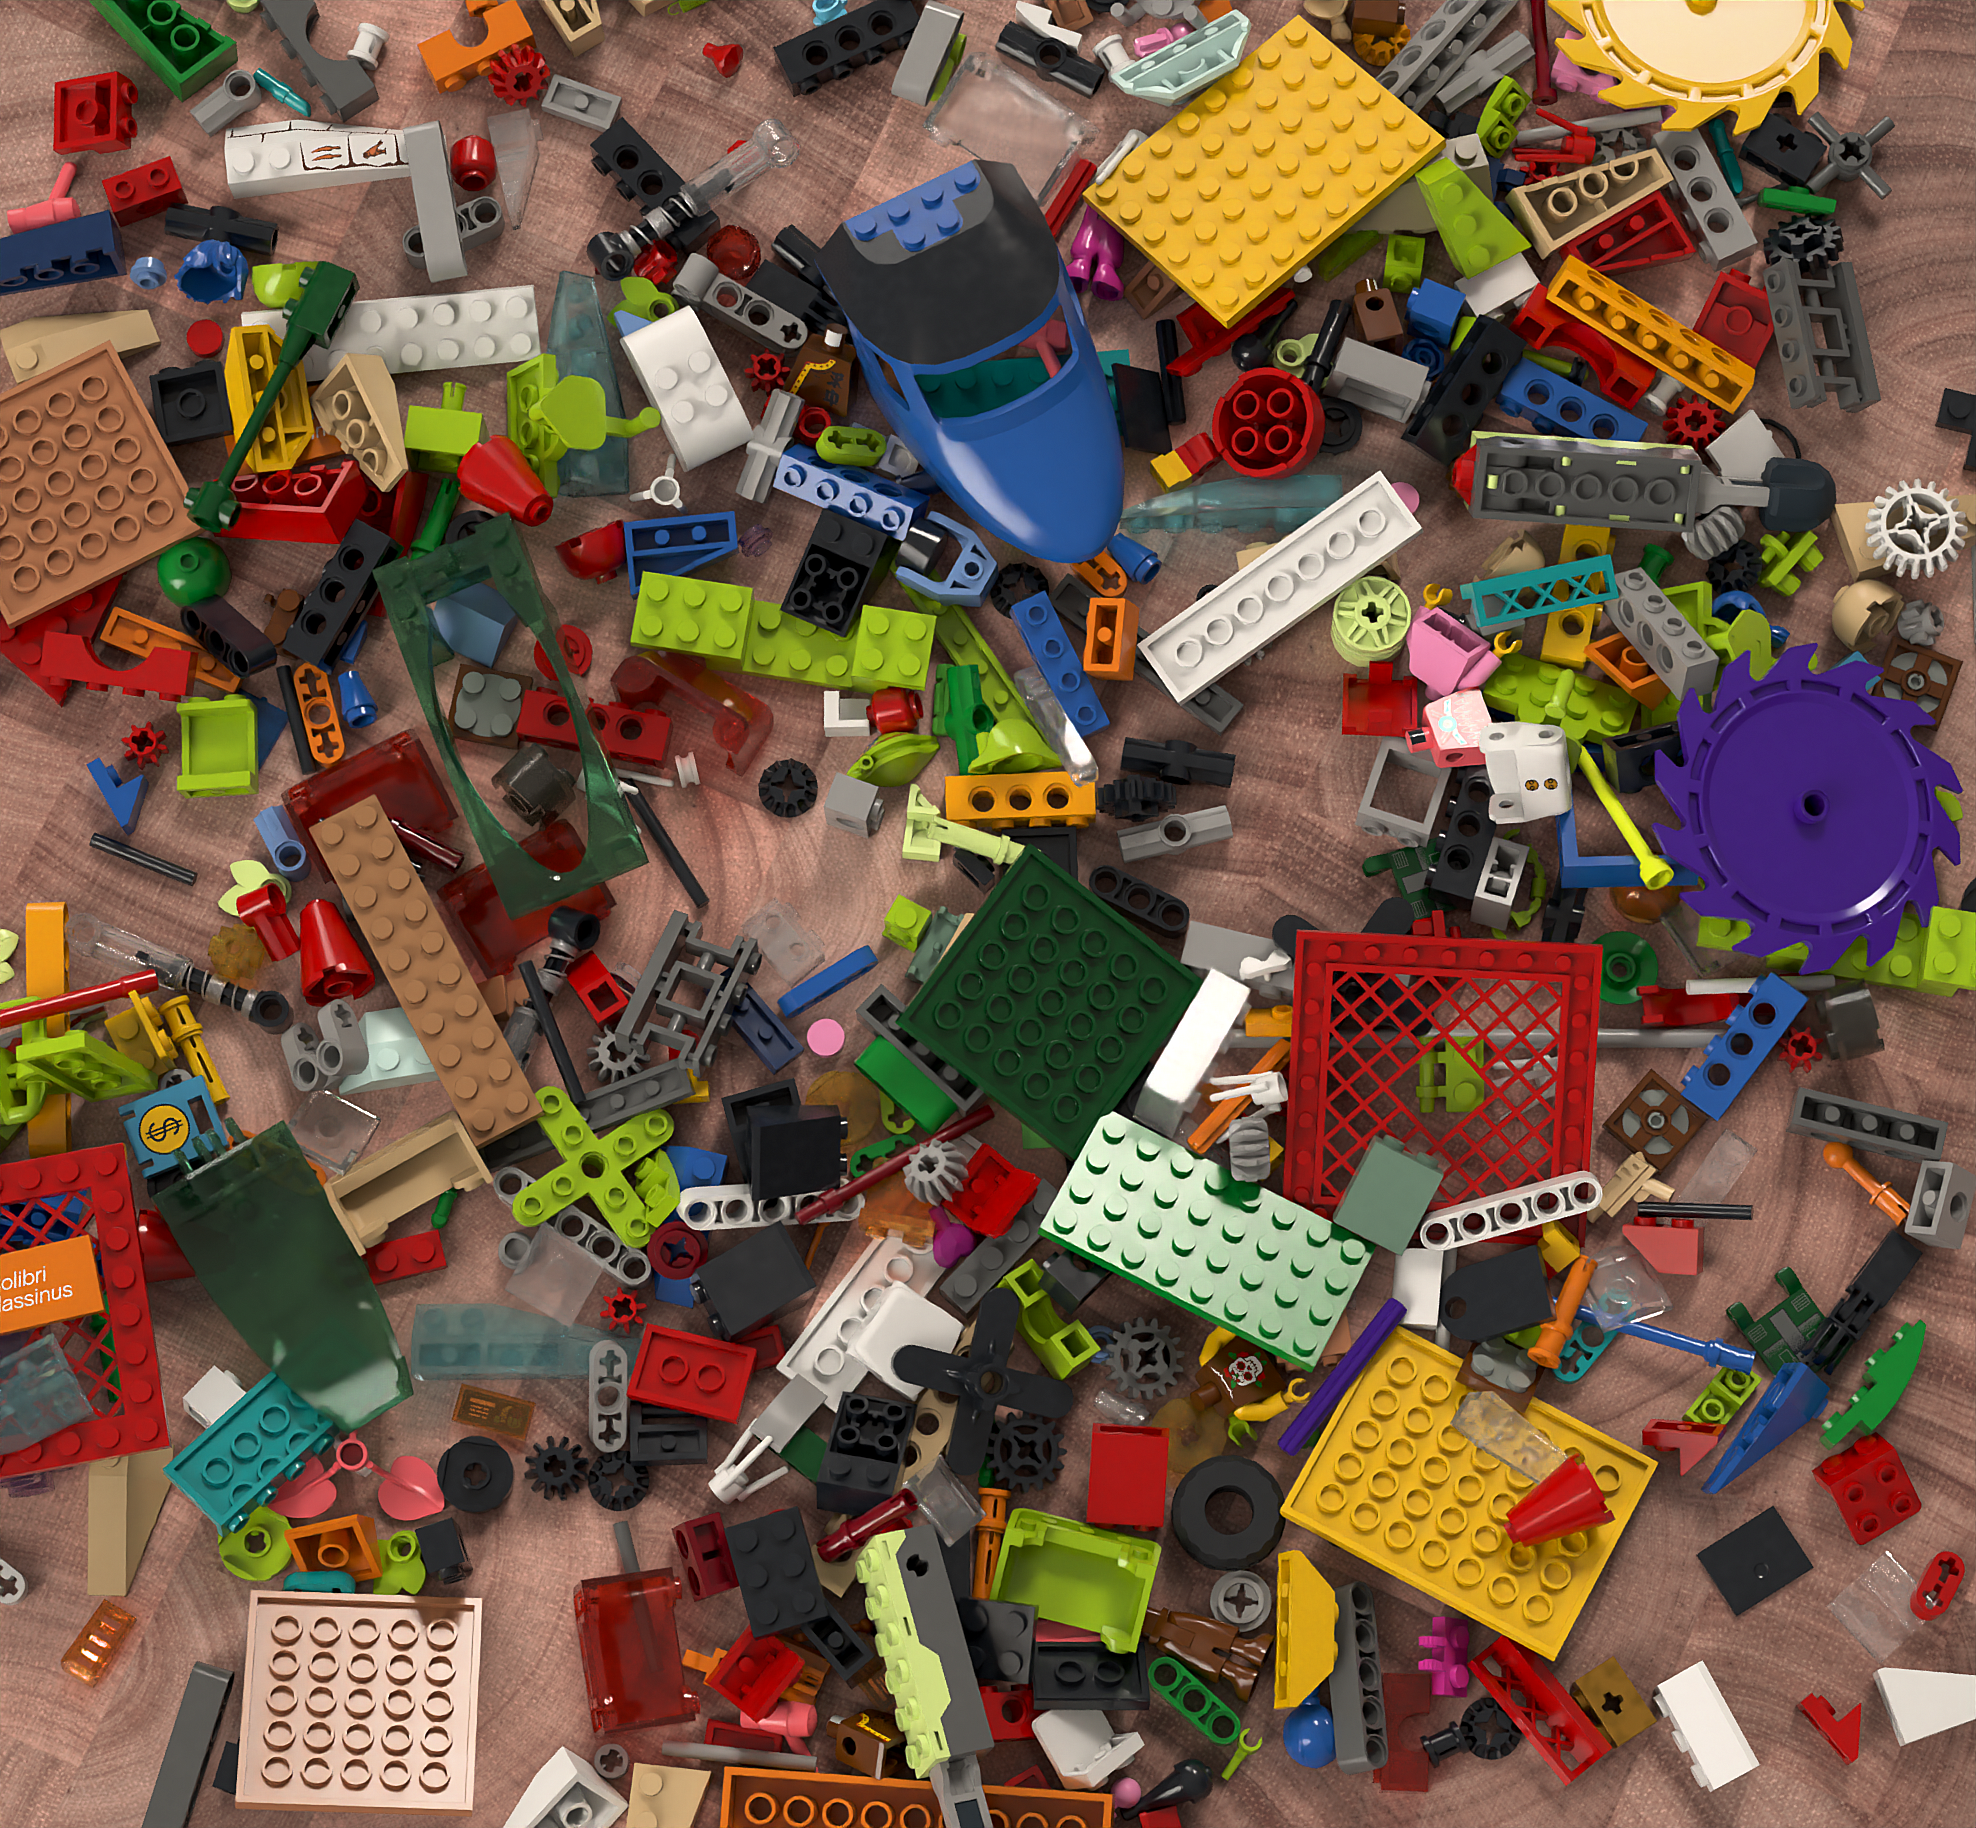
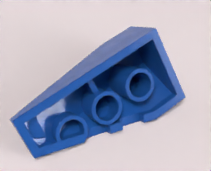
(693, 1169)
(1783, 1409)

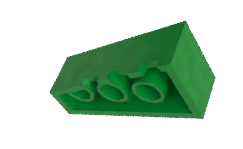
(171, 42)

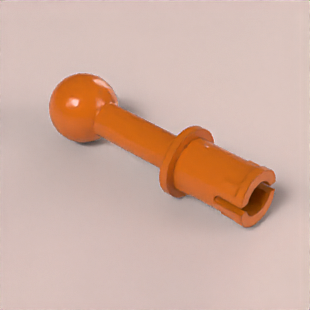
(1884, 1196)

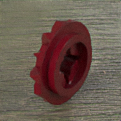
(683, 1264)

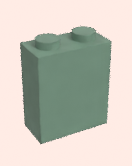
(1388, 1194)

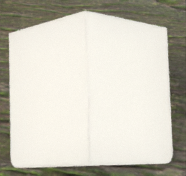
(845, 716)

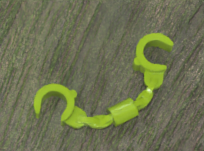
(1538, 890)

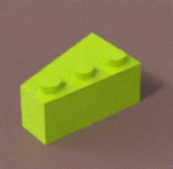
(1467, 221)

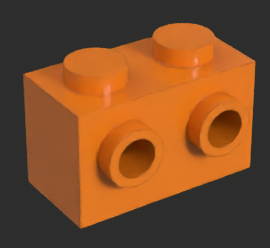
(1111, 639)

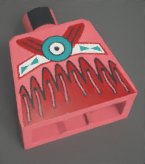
(1452, 729)

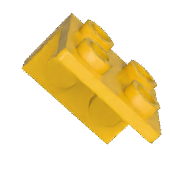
(138, 1036)

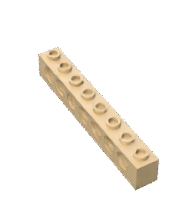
(840, 1577)

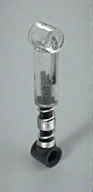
(768, 148)
(570, 934)
(175, 971)

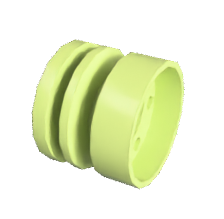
(1364, 641)

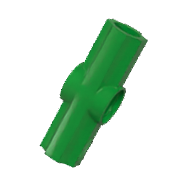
(967, 714)

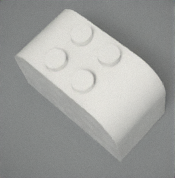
(687, 388)

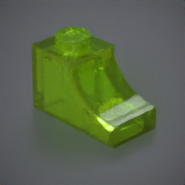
(1346, 251)

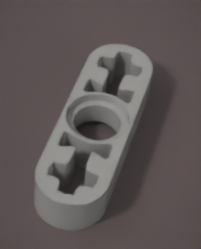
(598, 1423)

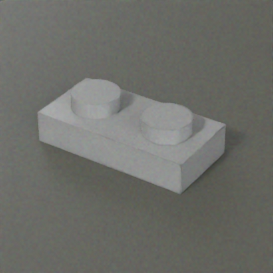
(581, 103)

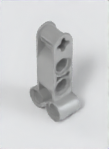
(701, 285)

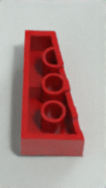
(299, 506)

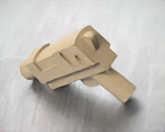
(1631, 1181)

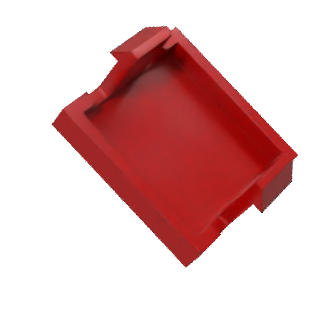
(1378, 703)

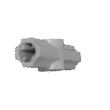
(1482, 73)
(769, 442)
(1150, 838)

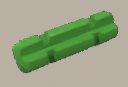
(941, 700)

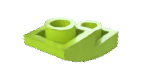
(1499, 115)
(658, 1186)
(1722, 1397)

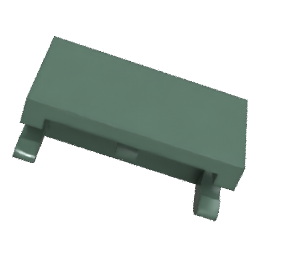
(933, 945)

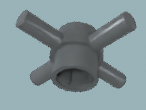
(1851, 168)

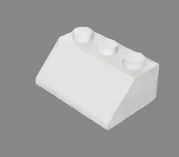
(1704, 1727)

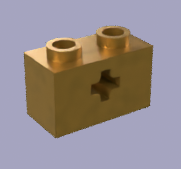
(1613, 1682)

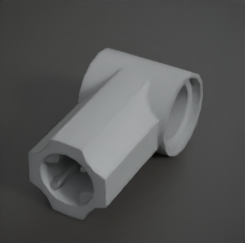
(223, 105)

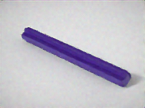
(1342, 1377)

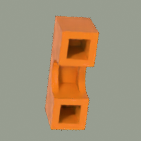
(454, 64)

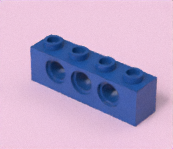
(1561, 396)
(850, 491)
(1059, 663)
(1716, 1098)

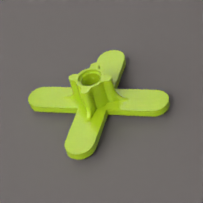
(609, 1155)

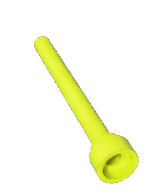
(1654, 870)

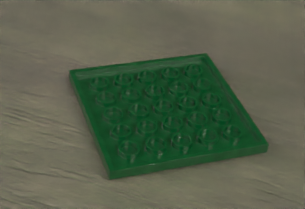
(1050, 1002)

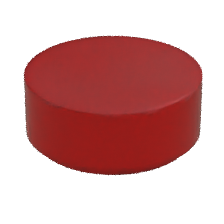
(205, 338)

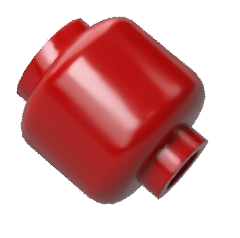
(473, 163)
(895, 710)

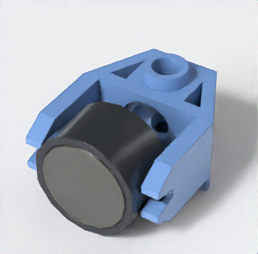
(923, 550)

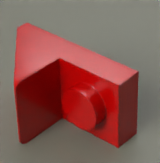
(1692, 1438)
(1841, 1734)

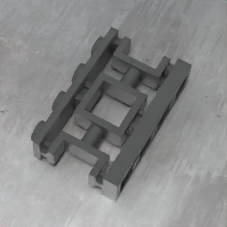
(1843, 332)
(661, 982)

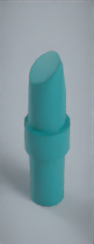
(282, 92)

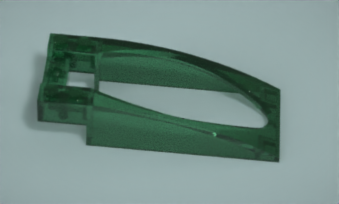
(407, 592)

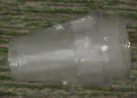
(1121, 1409)

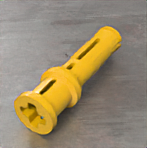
(186, 1031)

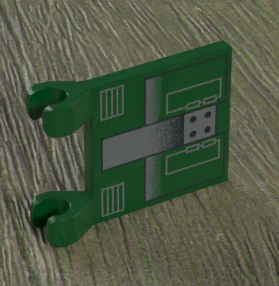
(1410, 870)
(1785, 1328)

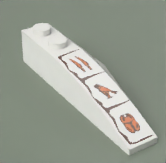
(310, 156)

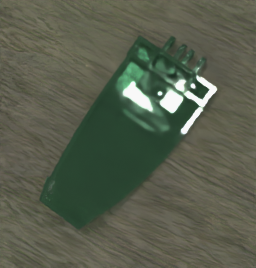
(286, 1273)

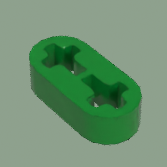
(879, 1149)

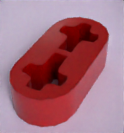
(1944, 1590)

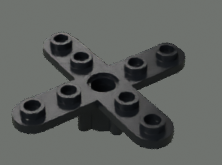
(1391, 917)
(963, 1378)

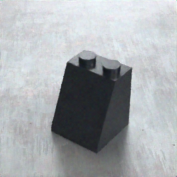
(794, 1150)
(752, 1284)

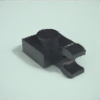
(1447, 128)

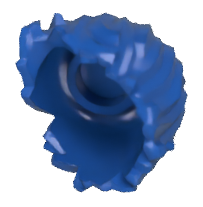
(213, 272)

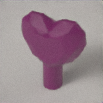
(951, 1239)

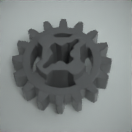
(1155, 1367)

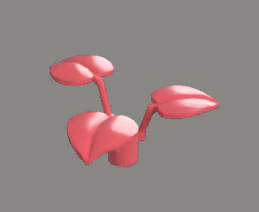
(406, 1494)

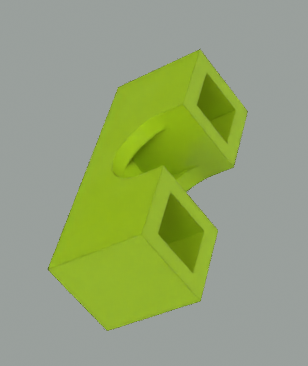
(1059, 1346)

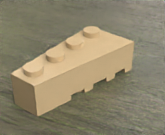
(1850, 523)
(666, 1796)

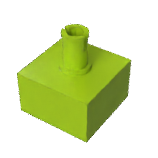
(441, 437)

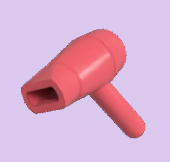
(49, 212)
(1049, 339)
(791, 1720)

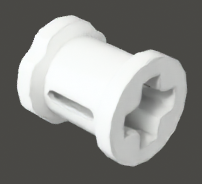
(368, 45)
(1112, 54)
(1660, 393)

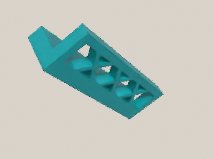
(1538, 576)

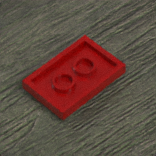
(692, 1373)

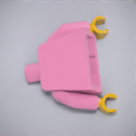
(1447, 652)

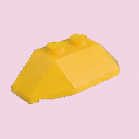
(289, 425)
(1303, 1630)

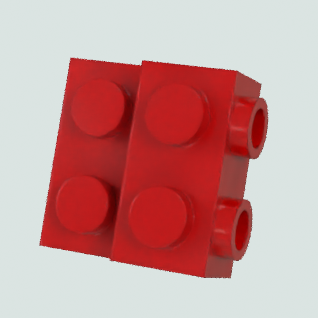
(94, 114)
(1737, 317)

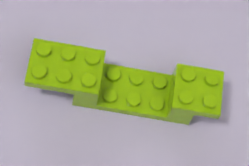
(762, 641)
(1922, 958)

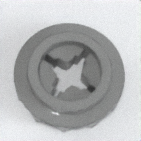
(1631, 140)
(1254, 1589)

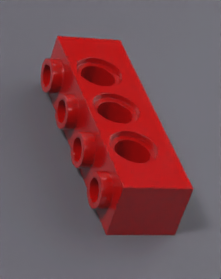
(647, 750)

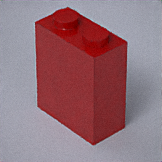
(1127, 1476)

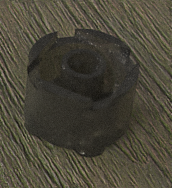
(535, 786)
(1850, 1021)

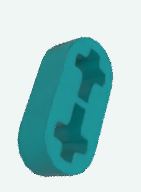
(320, 1582)

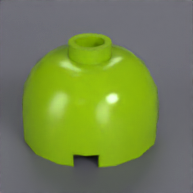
(278, 282)

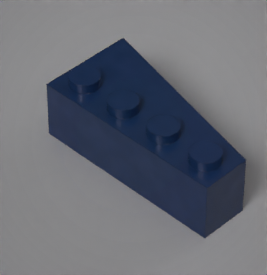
(62, 254)

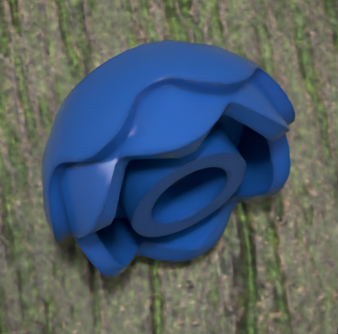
(1427, 352)

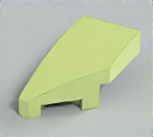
(919, 816)

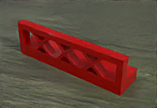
(1544, 1701)

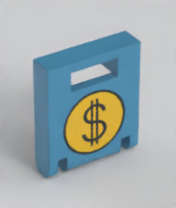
(167, 1123)

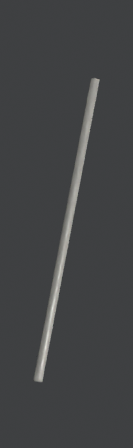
(1501, 1037)

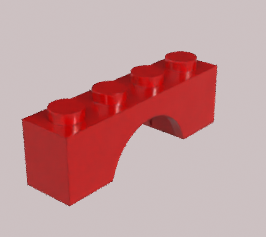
(1619, 370)
(73, 658)

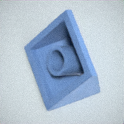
(476, 623)

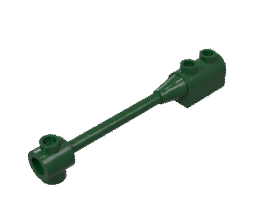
(310, 321)

